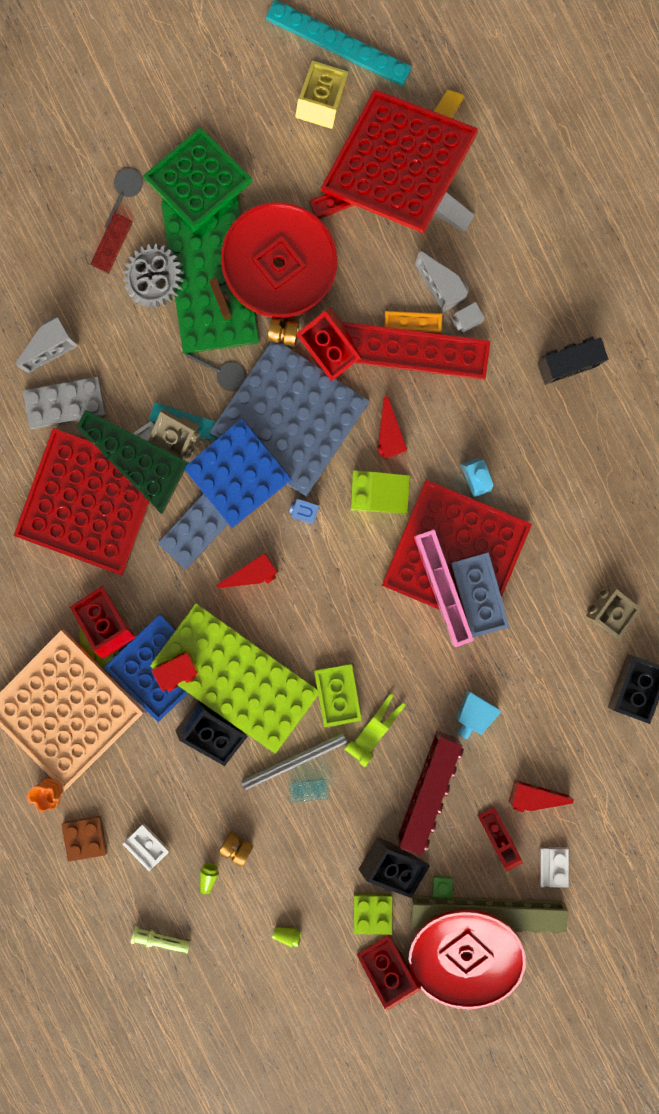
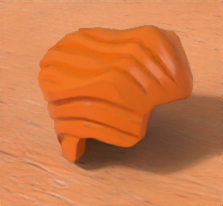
(45, 794)

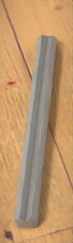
(294, 761)

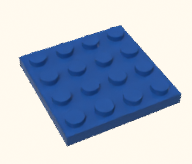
(237, 473)
(133, 669)

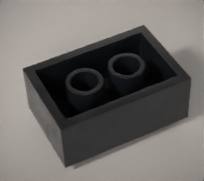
(572, 360)
(636, 689)

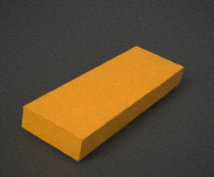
(414, 321)

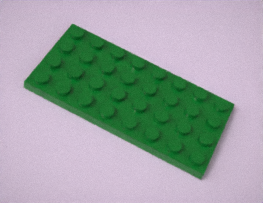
(198, 312)

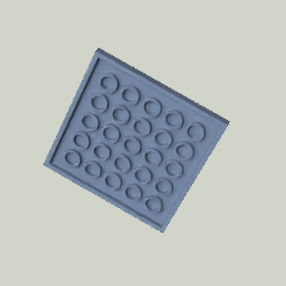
(294, 413)

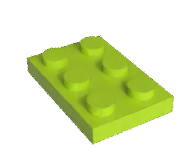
(337, 695)

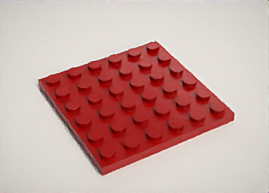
(399, 160)
(82, 505)
(463, 531)

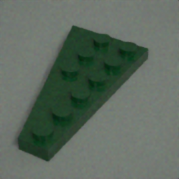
(141, 462)

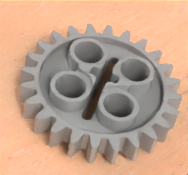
(154, 293)

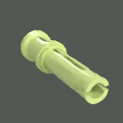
(151, 938)

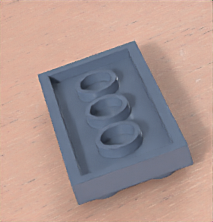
(193, 532)
(480, 594)

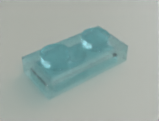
(308, 790)

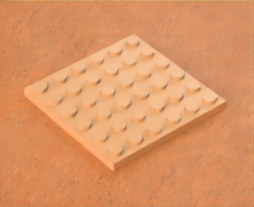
(65, 710)

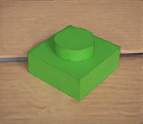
(442, 886)

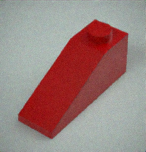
(390, 437)
(253, 573)
(532, 797)
(500, 839)

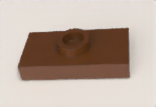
(221, 298)

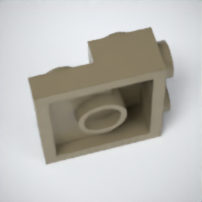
(174, 434)
(613, 611)

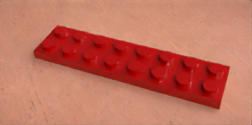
(420, 351)

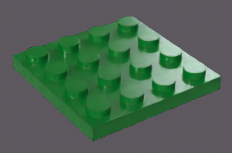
(197, 178)

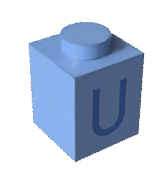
(304, 511)

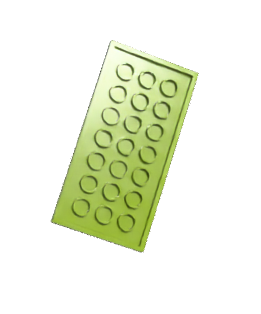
(239, 679)

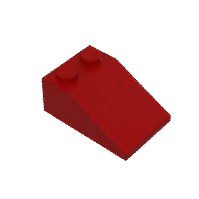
(330, 343)
(102, 622)
(388, 972)

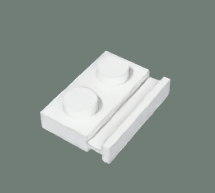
(146, 847)
(554, 867)

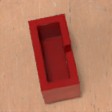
(172, 672)

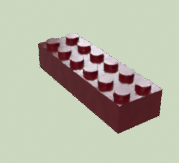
(429, 793)

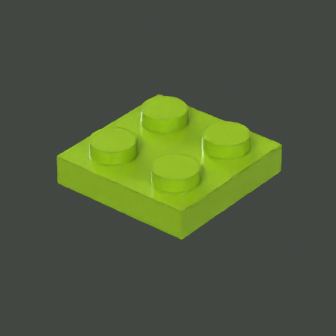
(373, 914)

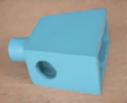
(477, 476)
(475, 715)

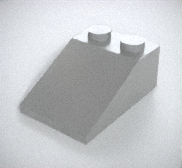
(442, 282)
(47, 344)

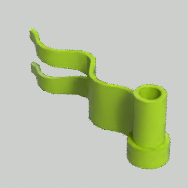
(372, 733)

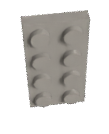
(63, 402)

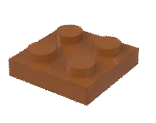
(84, 838)

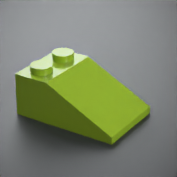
(379, 492)

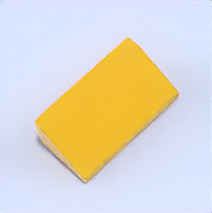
(449, 103)

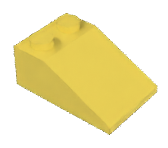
(321, 94)

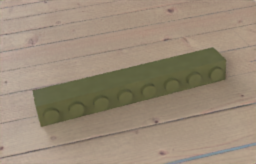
(519, 914)

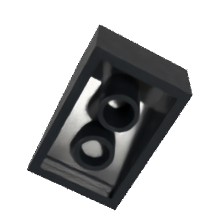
(210, 734)
(393, 868)

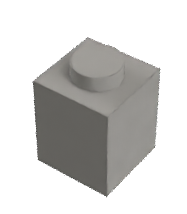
(468, 318)

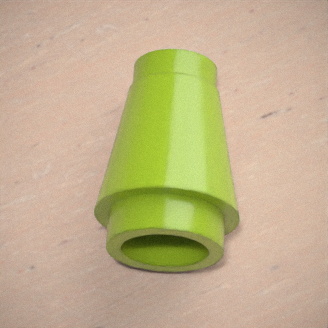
(208, 876)
(287, 936)

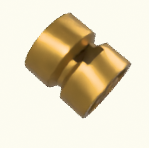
(283, 331)
(240, 854)

